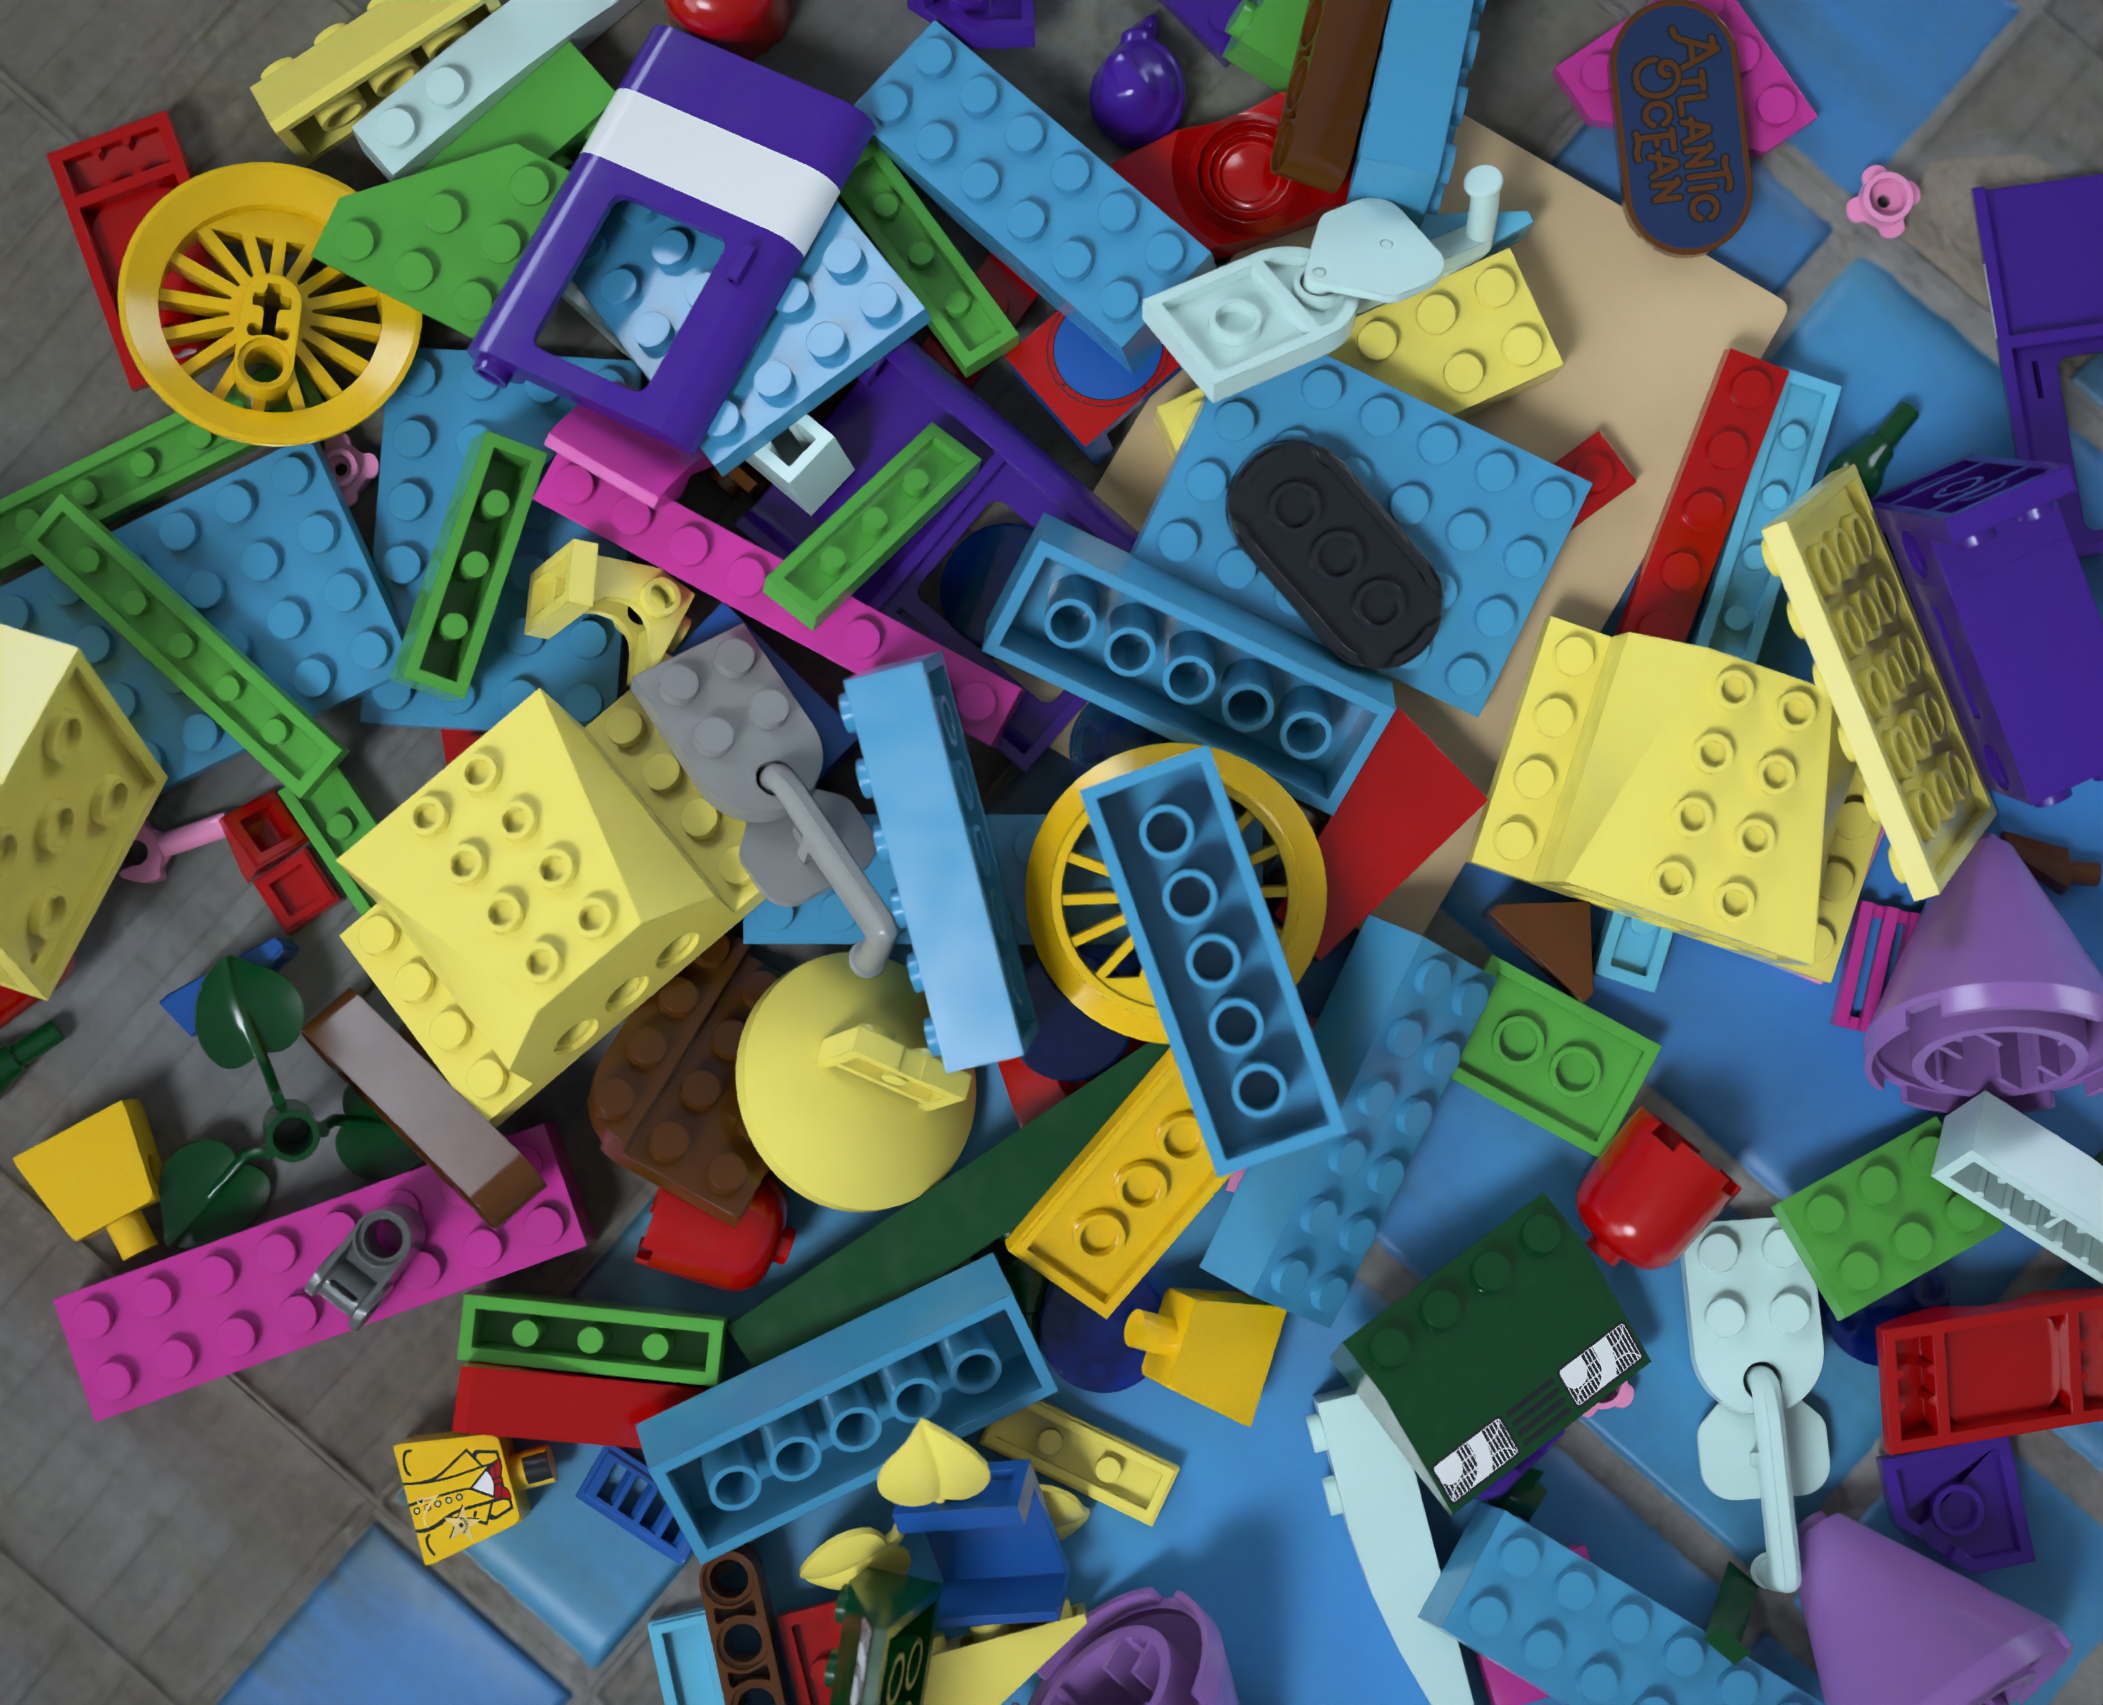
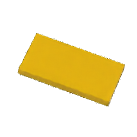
(1122, 1195)

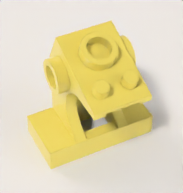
(585, 583)

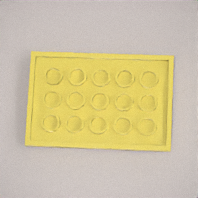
(1880, 680)

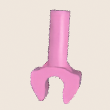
(164, 845)

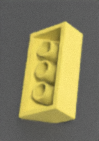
(356, 67)

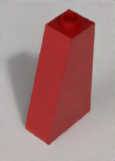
(1387, 825)
(560, 1404)

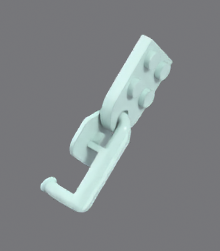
(1304, 302)
(1744, 1307)

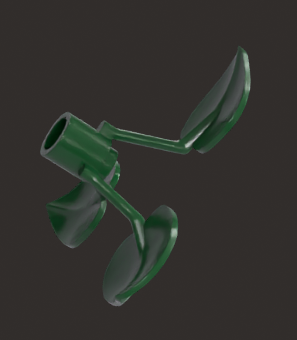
(204, 1185)

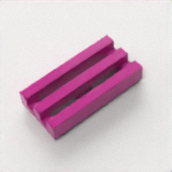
(1853, 958)

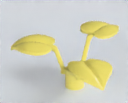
(923, 1470)

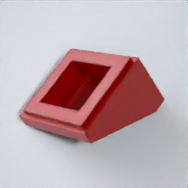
(262, 834)

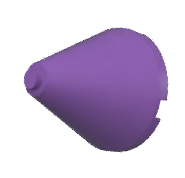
(1989, 996)
(1912, 1630)
(1140, 1654)

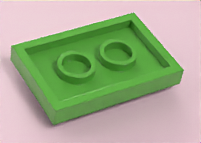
(1554, 1059)
(1881, 1222)

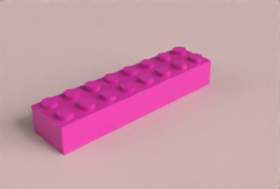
(246, 1292)

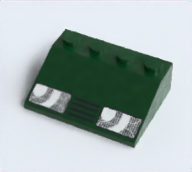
(1493, 1354)
(883, 1639)

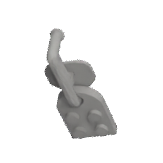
(738, 720)

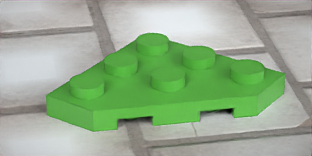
(444, 233)

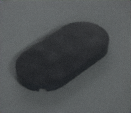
(1334, 554)

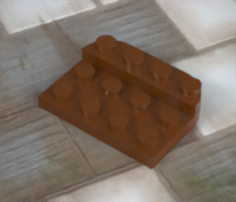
(669, 1084)

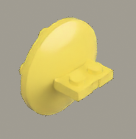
(847, 1088)

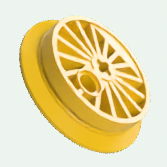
(275, 210)
(1127, 1001)

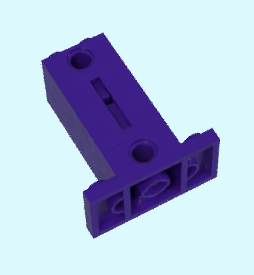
(2006, 618)

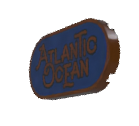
(1679, 128)

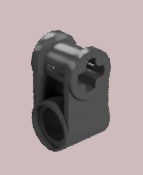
(361, 1271)

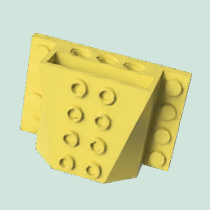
(1682, 796)
(542, 894)

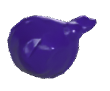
(1139, 88)

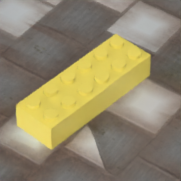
(1450, 346)

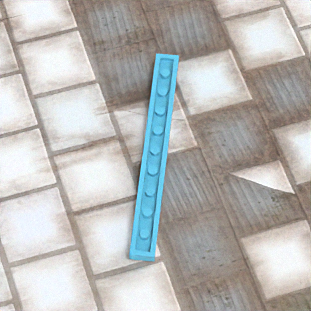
(1736, 611)

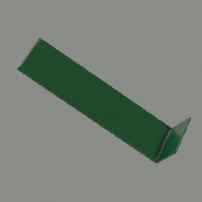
(1731, 1614)

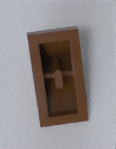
(1553, 939)

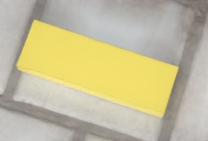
(1085, 1458)

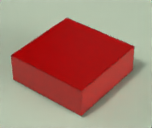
(298, 890)

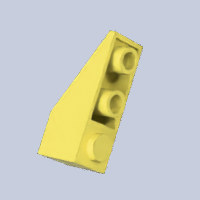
(995, 1658)

